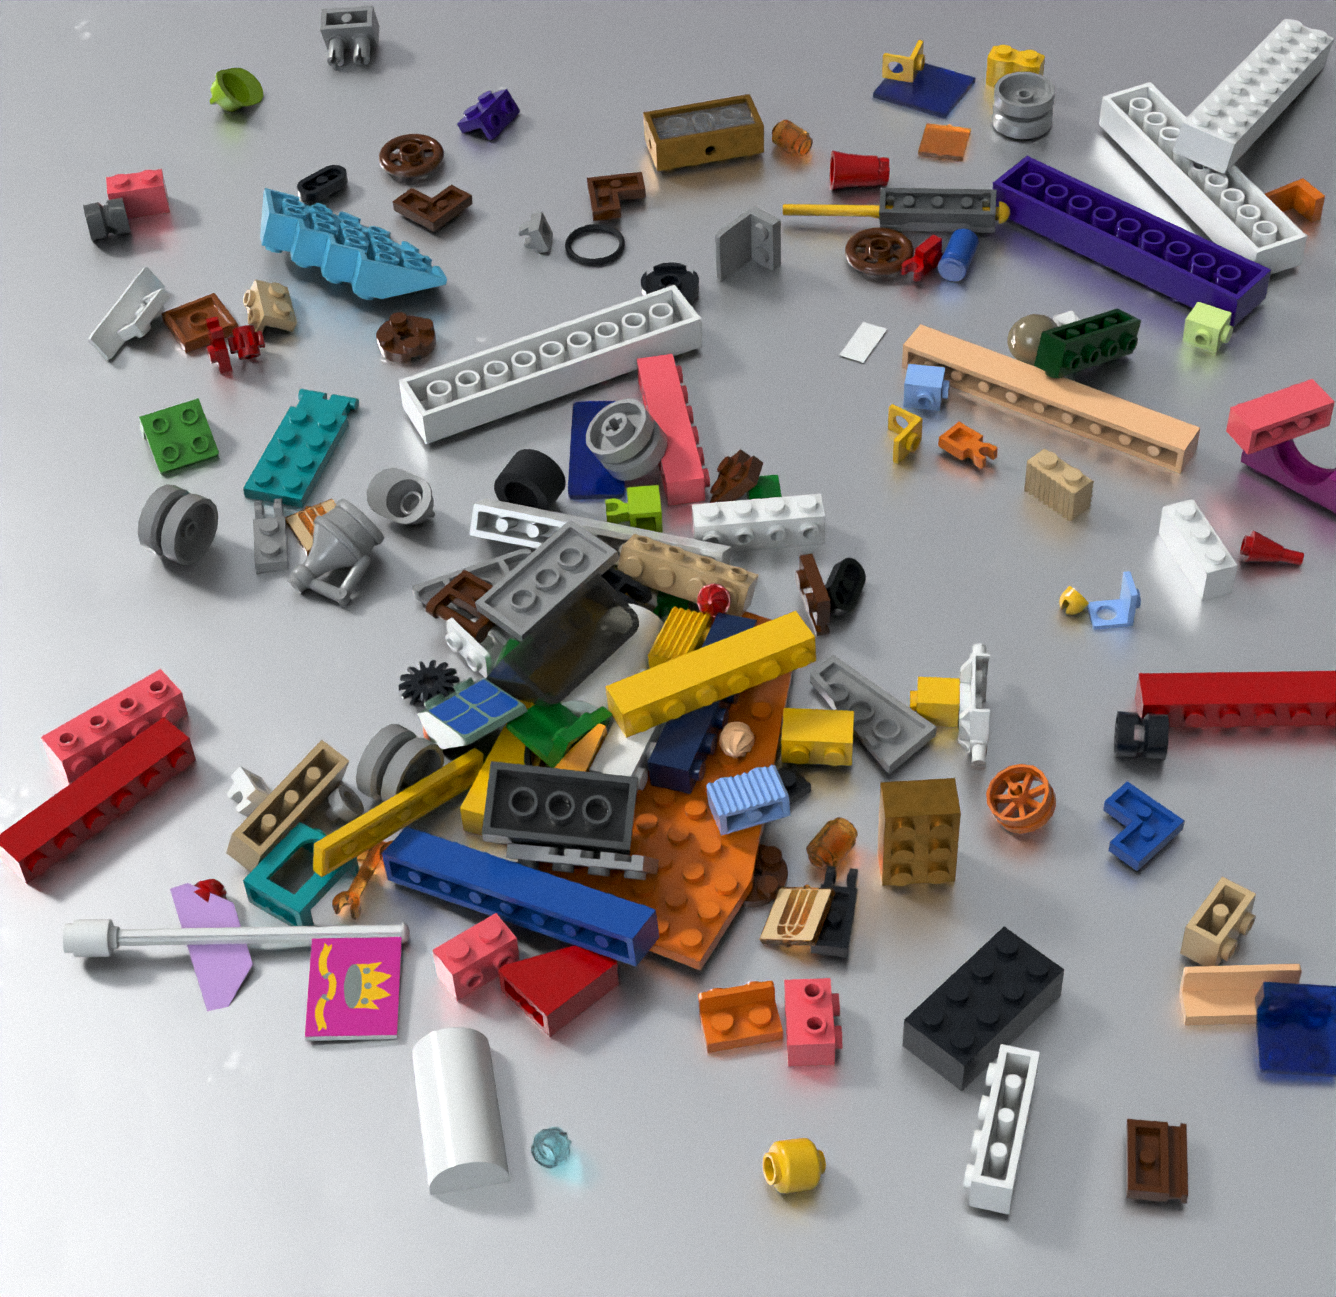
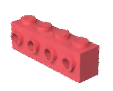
(118, 725)

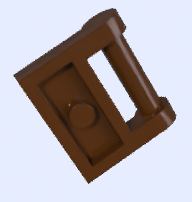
(463, 592)

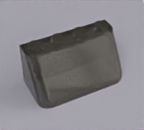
(567, 646)

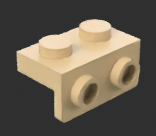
(269, 306)

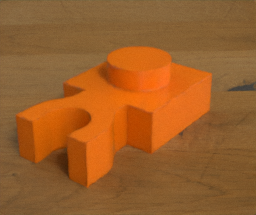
(965, 443)

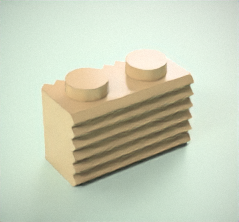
(1058, 484)

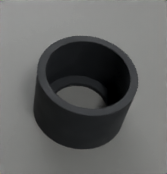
(530, 480)

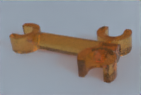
(352, 896)

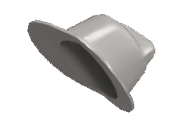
(400, 497)

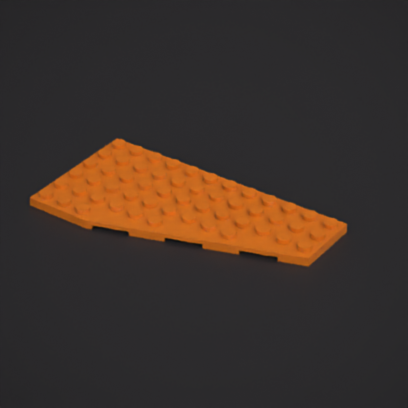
(699, 871)

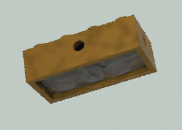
(703, 132)

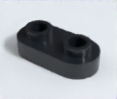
(322, 184)
(845, 586)

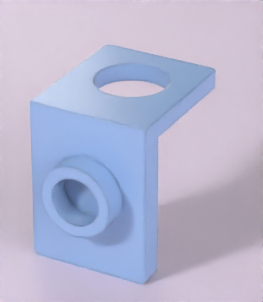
(1123, 607)

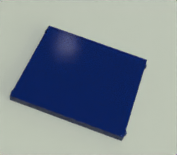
(932, 92)

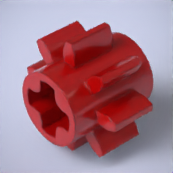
(246, 342)

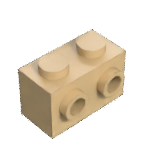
(1218, 923)

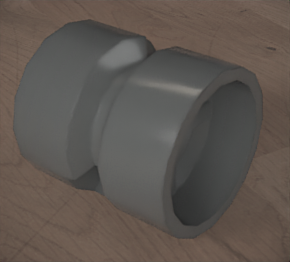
(106, 219)

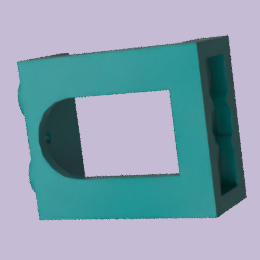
(279, 902)

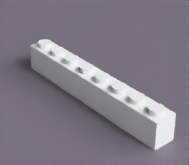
(534, 526)

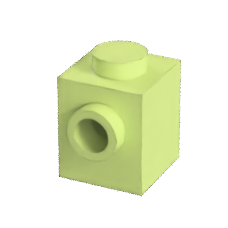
(1207, 327)

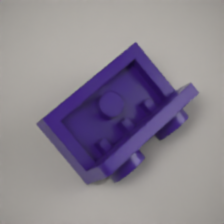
(490, 114)

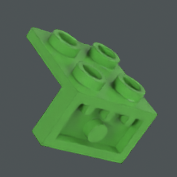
(178, 436)

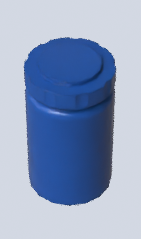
(958, 255)

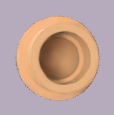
(736, 739)

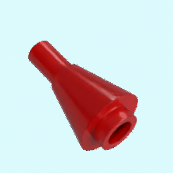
(1262, 549)

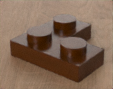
(608, 190)
(432, 211)
(735, 477)

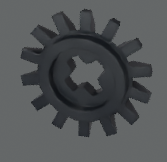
(422, 693)

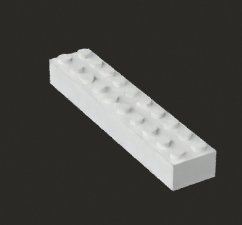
(1253, 95)
(1222, 205)
(549, 363)

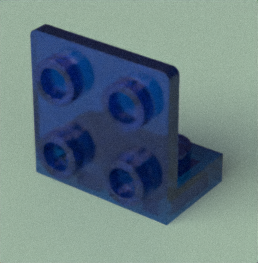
(1296, 1029)

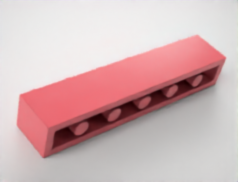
(666, 402)

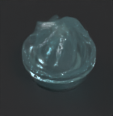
(551, 1147)

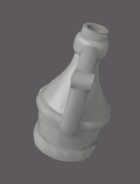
(339, 541)

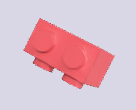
(141, 192)
(475, 956)
(811, 1022)

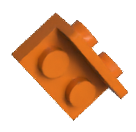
(739, 1016)

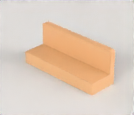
(1228, 992)

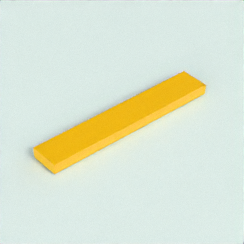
(396, 813)

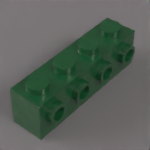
(1087, 343)

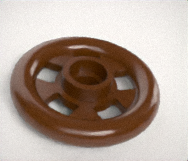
(411, 155)
(879, 250)

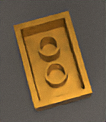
(918, 831)

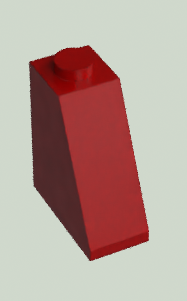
(558, 985)

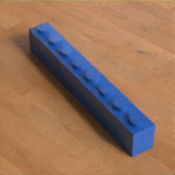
(522, 895)

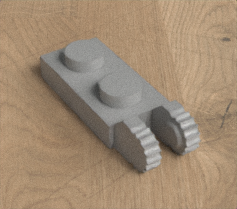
(270, 539)

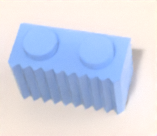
(748, 799)

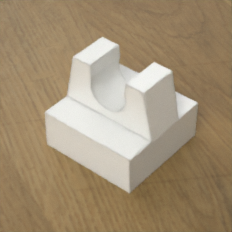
(250, 788)

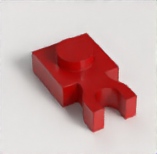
(217, 350)

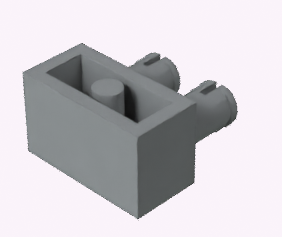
(349, 29)

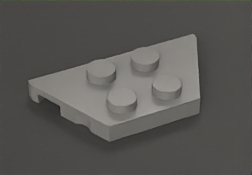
(490, 571)

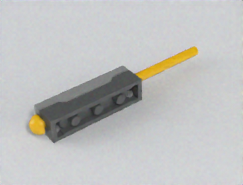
(921, 210)

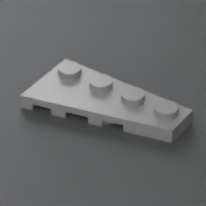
(880, 720)
(597, 863)

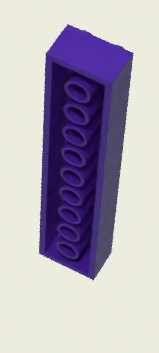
(1131, 240)

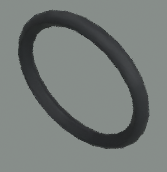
(598, 260)

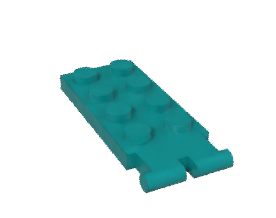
(300, 448)

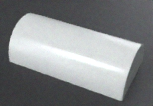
(622, 664)
(459, 1110)

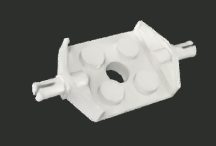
(972, 718)

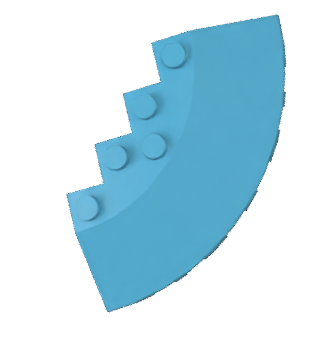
(344, 248)

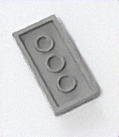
(546, 580)

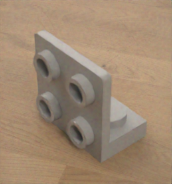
(749, 237)

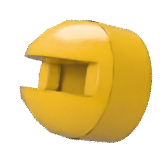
(1072, 601)

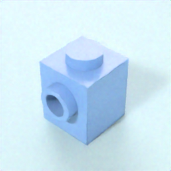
(925, 387)

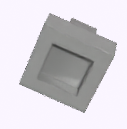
(539, 233)

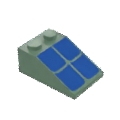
(468, 713)

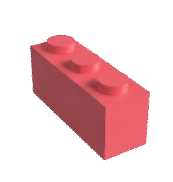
(1280, 416)

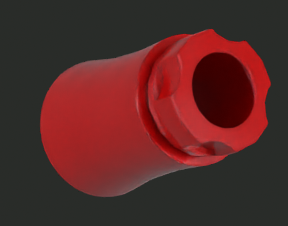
(857, 170)

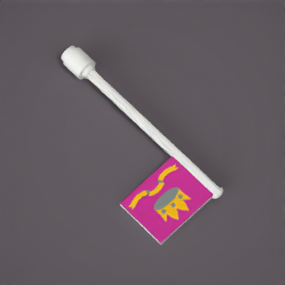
(350, 973)

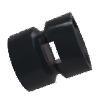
(1153, 738)

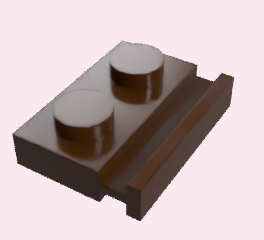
(813, 593)
(1156, 1161)

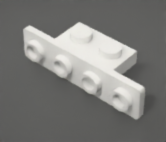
(130, 314)

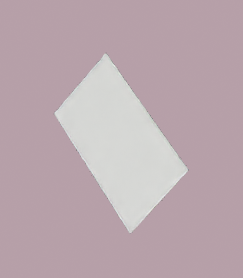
(863, 342)

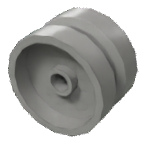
(1023, 105)
(626, 439)
(177, 524)
(395, 762)

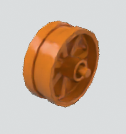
(1021, 798)

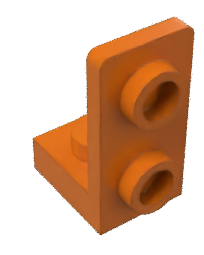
(1301, 197)

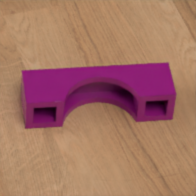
(1291, 469)

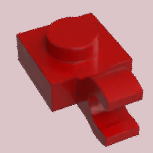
(925, 259)

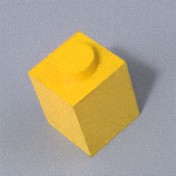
(937, 700)

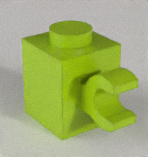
(641, 511)

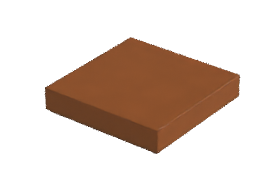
(189, 324)

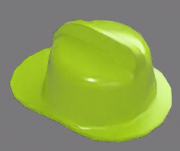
(235, 89)

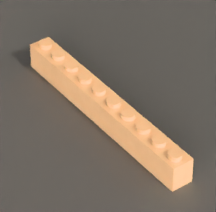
(1055, 400)

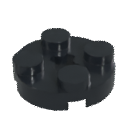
(671, 274)

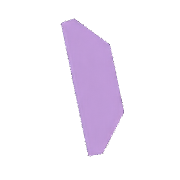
(217, 966)

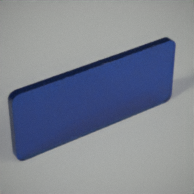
(587, 475)

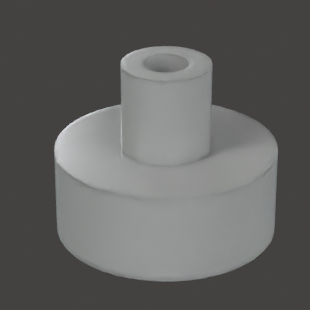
(344, 804)

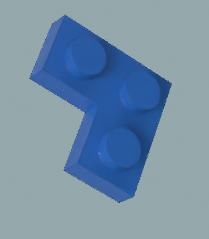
(1146, 822)

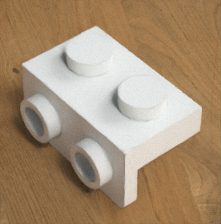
(478, 656)

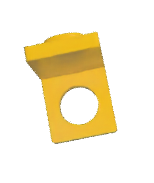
(911, 65)
(908, 438)

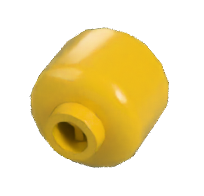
(793, 1165)

